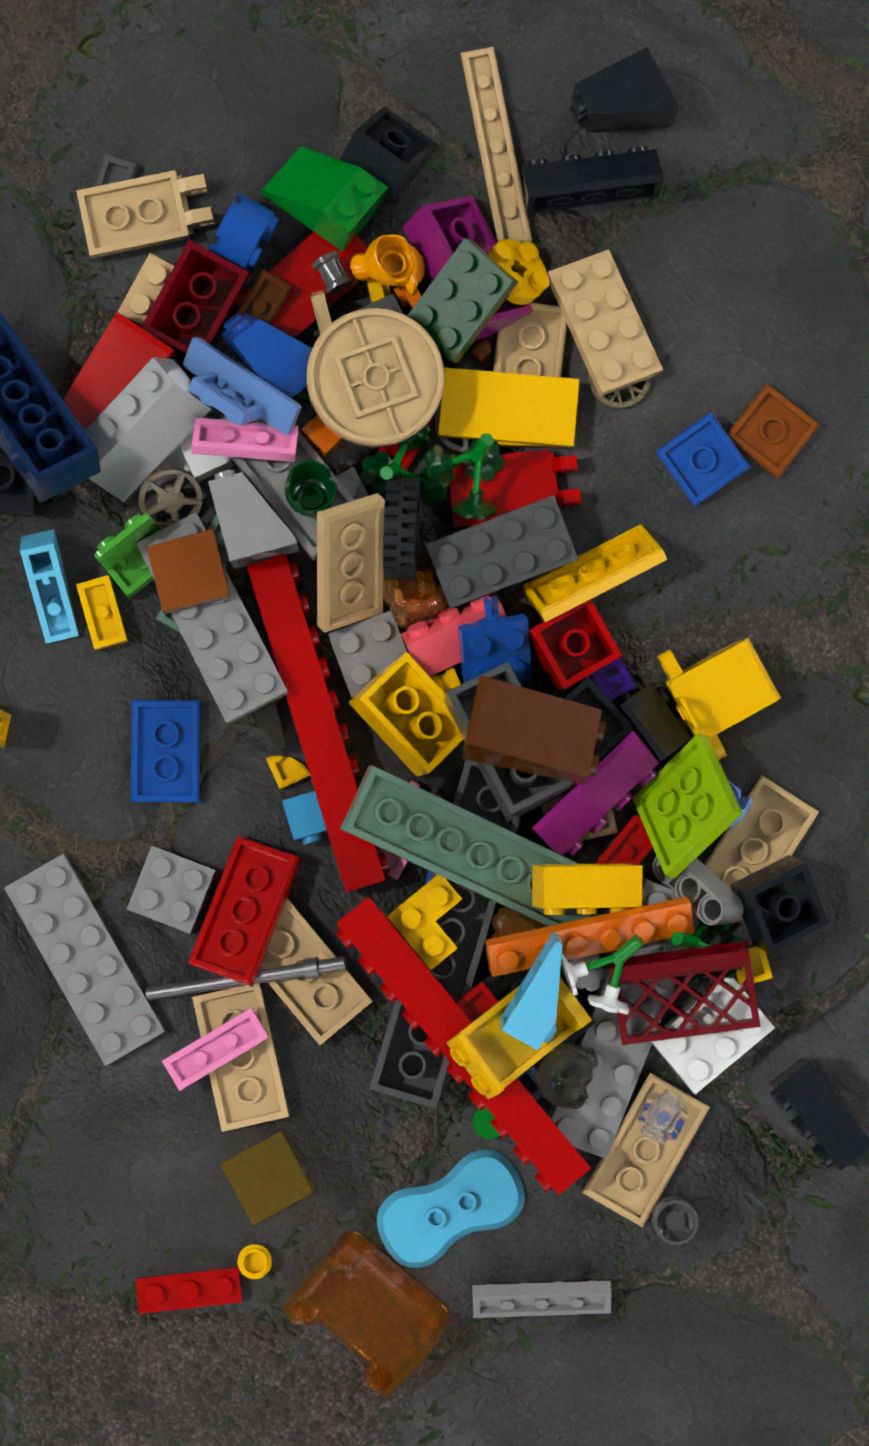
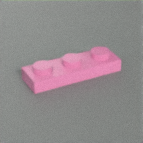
(243, 441)
(215, 1049)

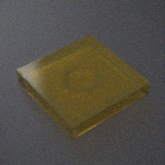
(267, 1177)

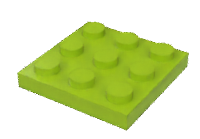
(687, 805)

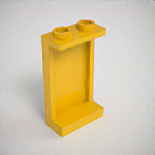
(499, 1058)

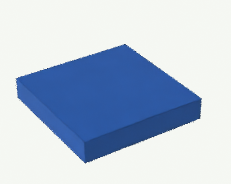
(703, 459)

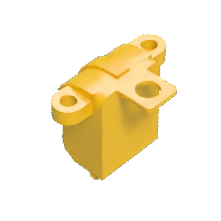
(719, 689)

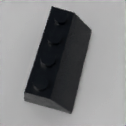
(591, 180)

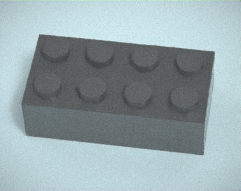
(502, 551)
(512, 789)

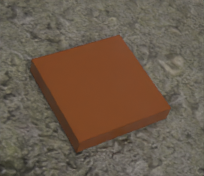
(772, 431)
(188, 571)

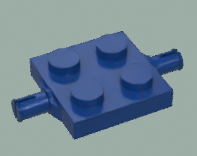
(495, 642)

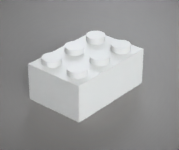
(705, 1056)

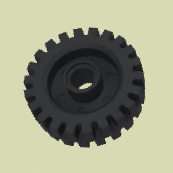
(401, 528)

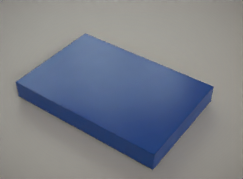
(165, 751)

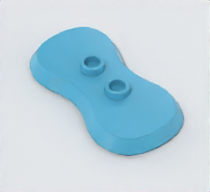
(428, 1219)

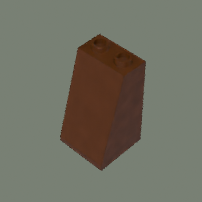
(533, 732)

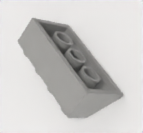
(144, 426)

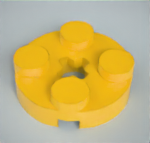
(526, 260)

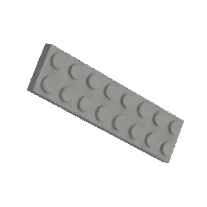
(619, 1065)

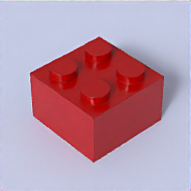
(573, 645)

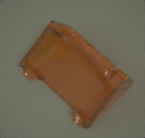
(371, 1310)

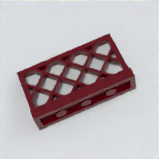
(682, 963)

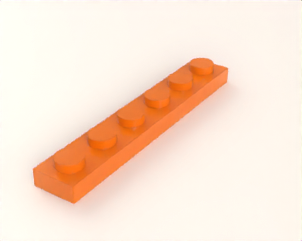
(591, 934)

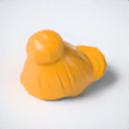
(390, 263)

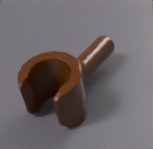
(481, 350)

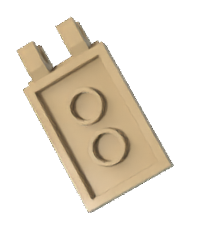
(141, 212)

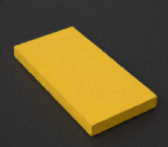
(509, 407)
(594, 572)

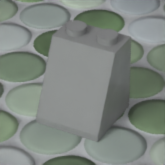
(248, 522)

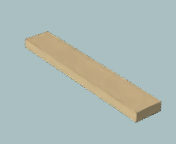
(495, 145)

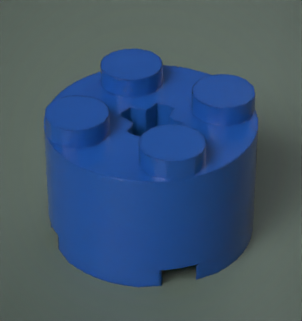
(243, 231)

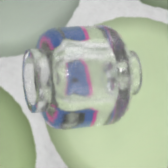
(662, 1116)

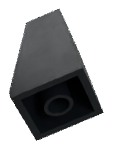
(625, 97)

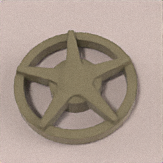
(170, 496)

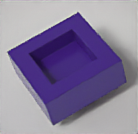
(613, 679)

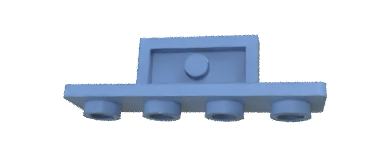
(236, 390)

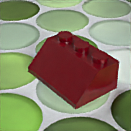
(195, 299)

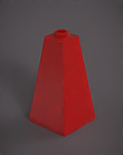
(111, 367)

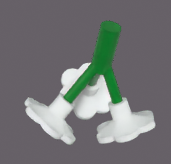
(590, 970)

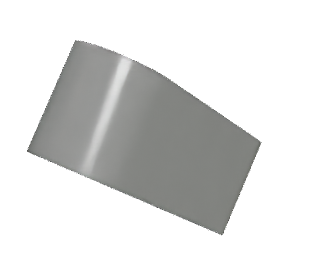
(705, 893)

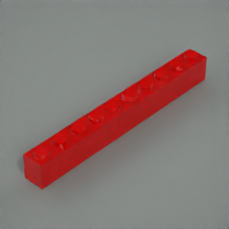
(314, 716)
(441, 1019)

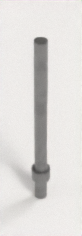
(310, 968)

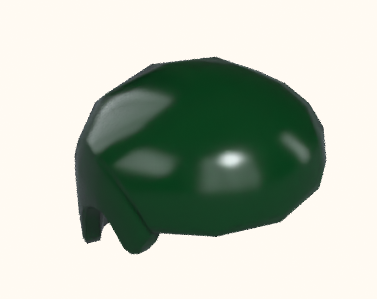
(310, 488)

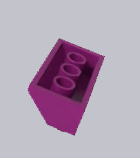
(437, 233)
(587, 804)

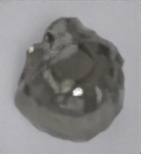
(565, 1075)

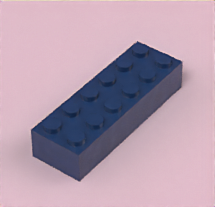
(38, 426)

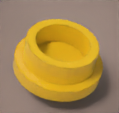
(254, 1261)

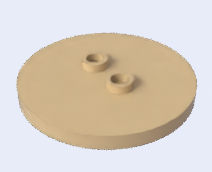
(375, 377)

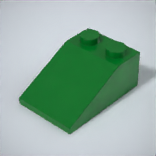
(326, 195)

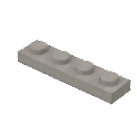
(541, 1299)

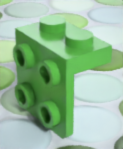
(122, 557)

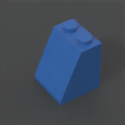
(268, 352)

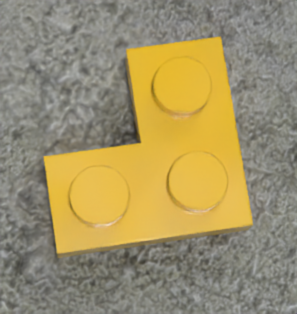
(418, 918)

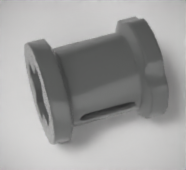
(332, 273)

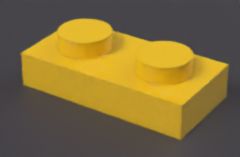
(102, 612)

